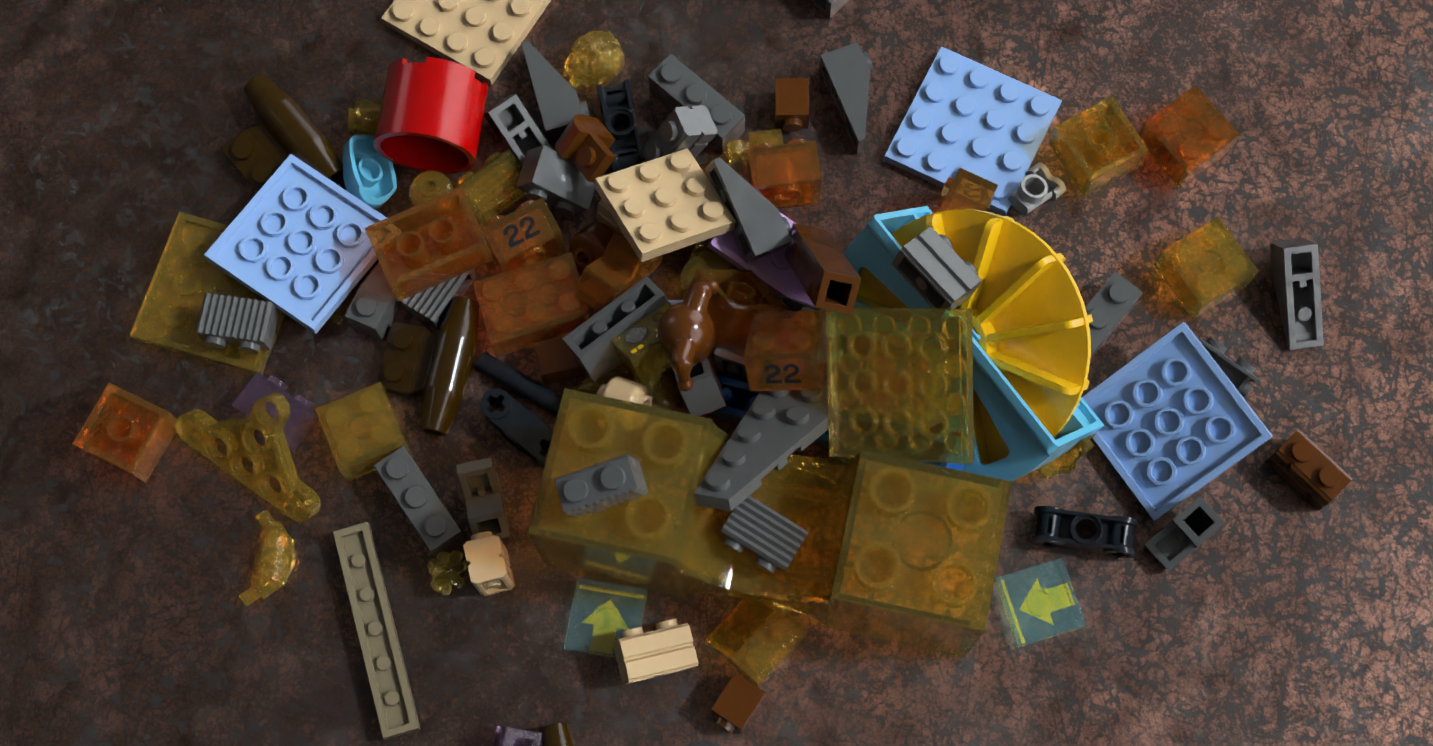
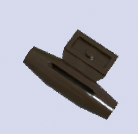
(283, 132)
(433, 363)

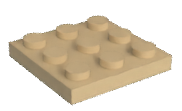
(664, 204)

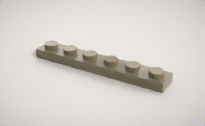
(376, 631)

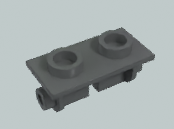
(1237, 372)

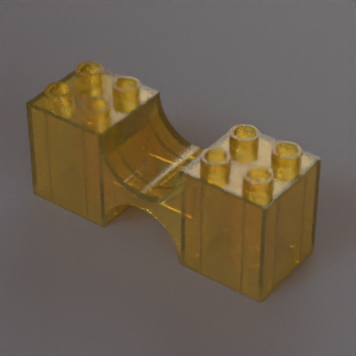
(887, 549)

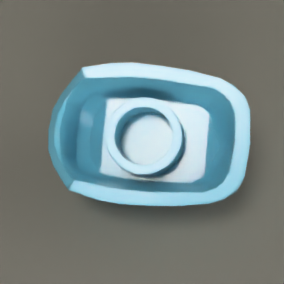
(367, 172)

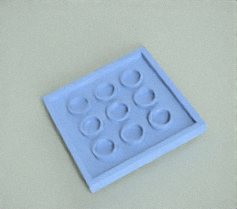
(972, 122)
(299, 243)
(1173, 421)

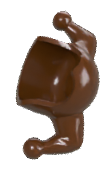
(689, 331)

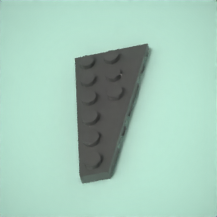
(762, 442)

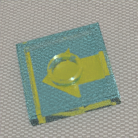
(1040, 602)
(601, 614)

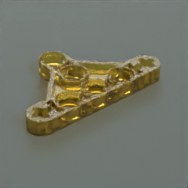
(267, 460)

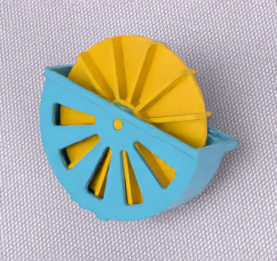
(1025, 331)

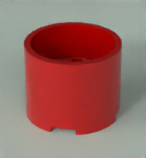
(431, 116)

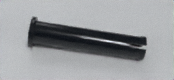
(519, 383)

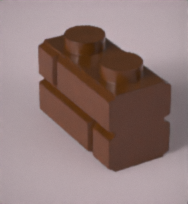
(1309, 470)

